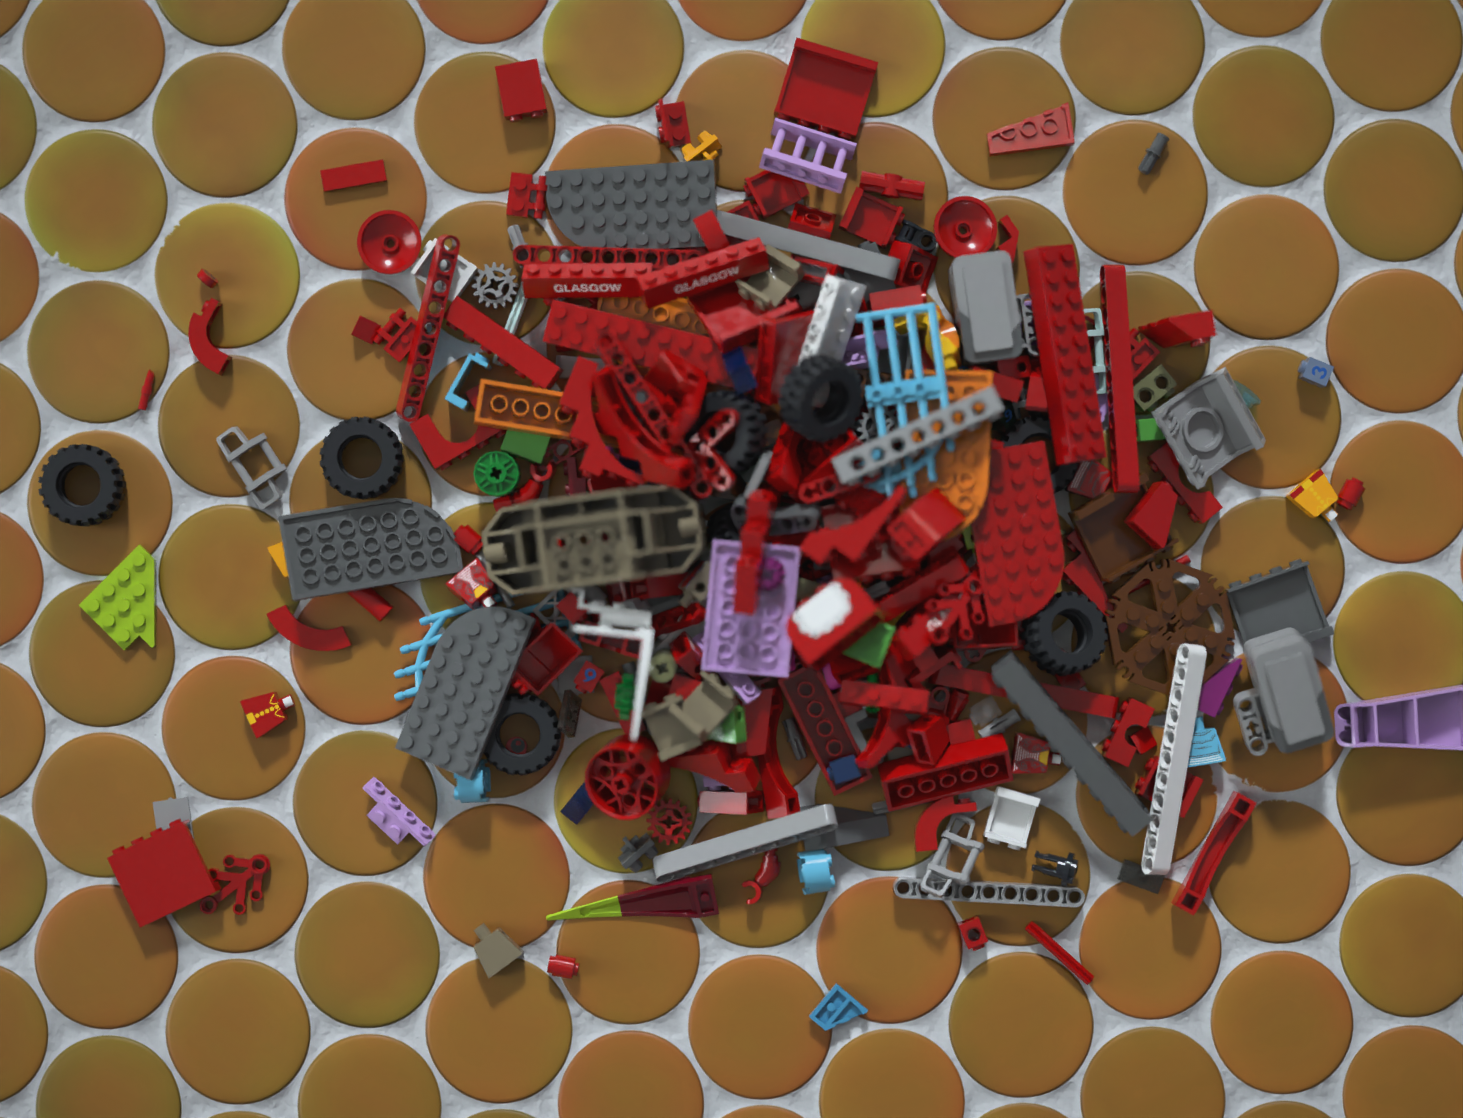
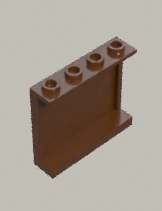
(1109, 540)

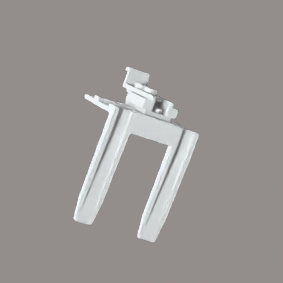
(620, 616)

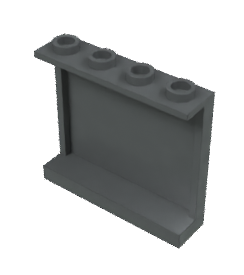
(1279, 602)

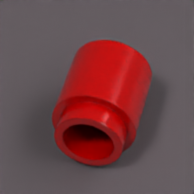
(1350, 493)
(468, 539)
(563, 966)

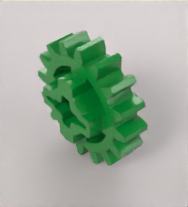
(625, 696)

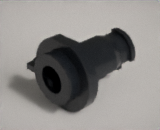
(1065, 869)

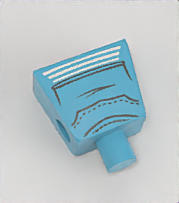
(1205, 745)

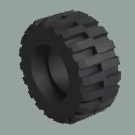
(800, 391)
(1040, 426)
(750, 429)
(333, 450)
(54, 479)
(1089, 631)
(549, 736)

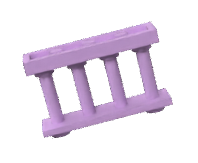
(804, 170)

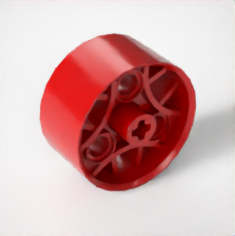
(612, 789)

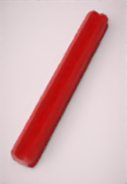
(1060, 953)

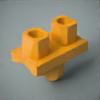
(705, 151)

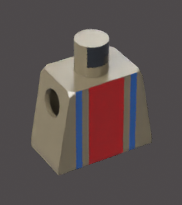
(696, 576)

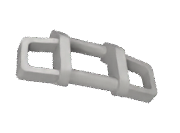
(233, 457)
(968, 844)

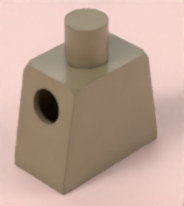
(495, 949)

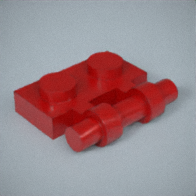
(520, 193)
(400, 344)
(1142, 353)

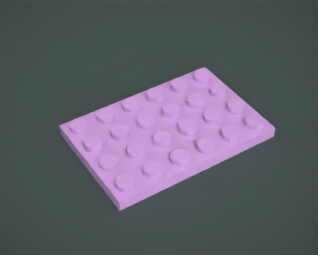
(743, 641)

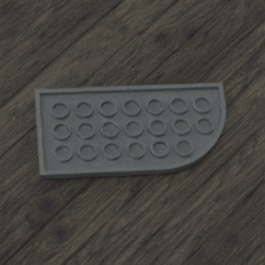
(633, 204)
(465, 688)

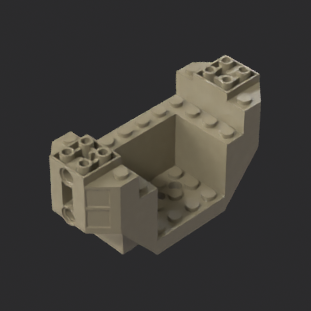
(650, 527)

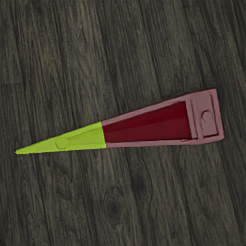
(676, 898)

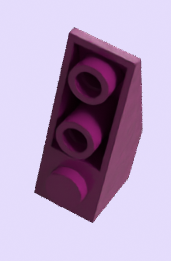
(1217, 687)

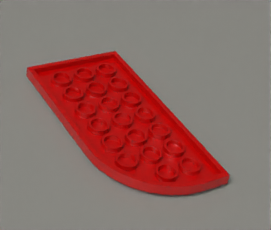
(1018, 535)

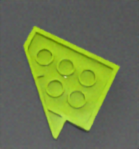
(127, 600)

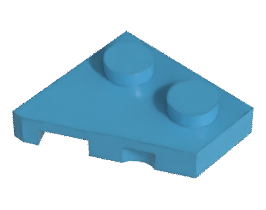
(836, 1008)

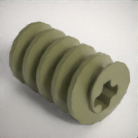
(661, 673)

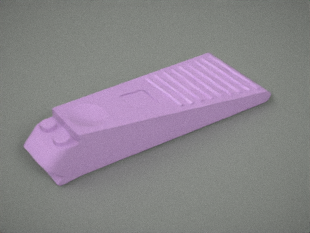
(1406, 720)

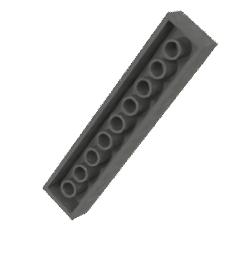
(1071, 743)

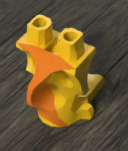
(948, 335)

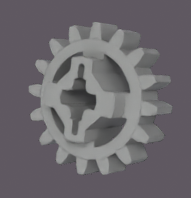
(485, 289)
(866, 434)

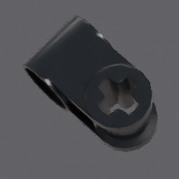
(915, 235)

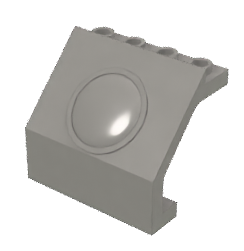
(1208, 426)

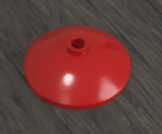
(970, 215)
(381, 229)

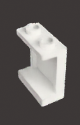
(462, 275)
(1010, 817)

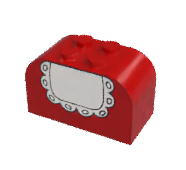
(832, 621)

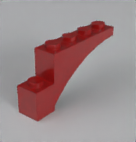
(855, 537)
(1084, 577)
(716, 762)

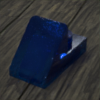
(739, 370)
(578, 805)

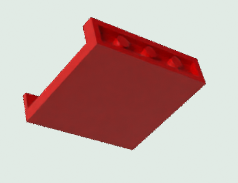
(825, 89)
(732, 318)
(778, 352)
(872, 567)
(162, 872)

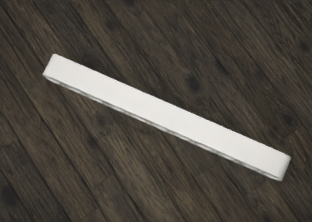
(1173, 759)

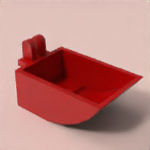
(924, 526)
(983, 636)
(544, 659)

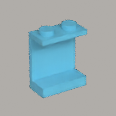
(462, 376)

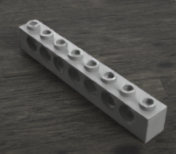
(985, 397)

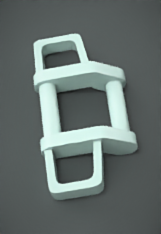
(1098, 343)

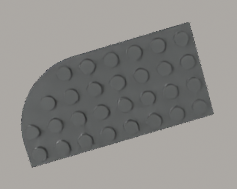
(366, 547)

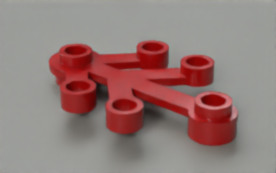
(958, 608)
(239, 882)

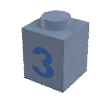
(1315, 372)

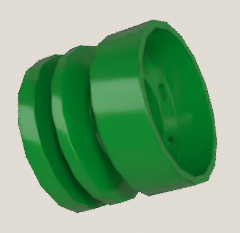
(508, 479)

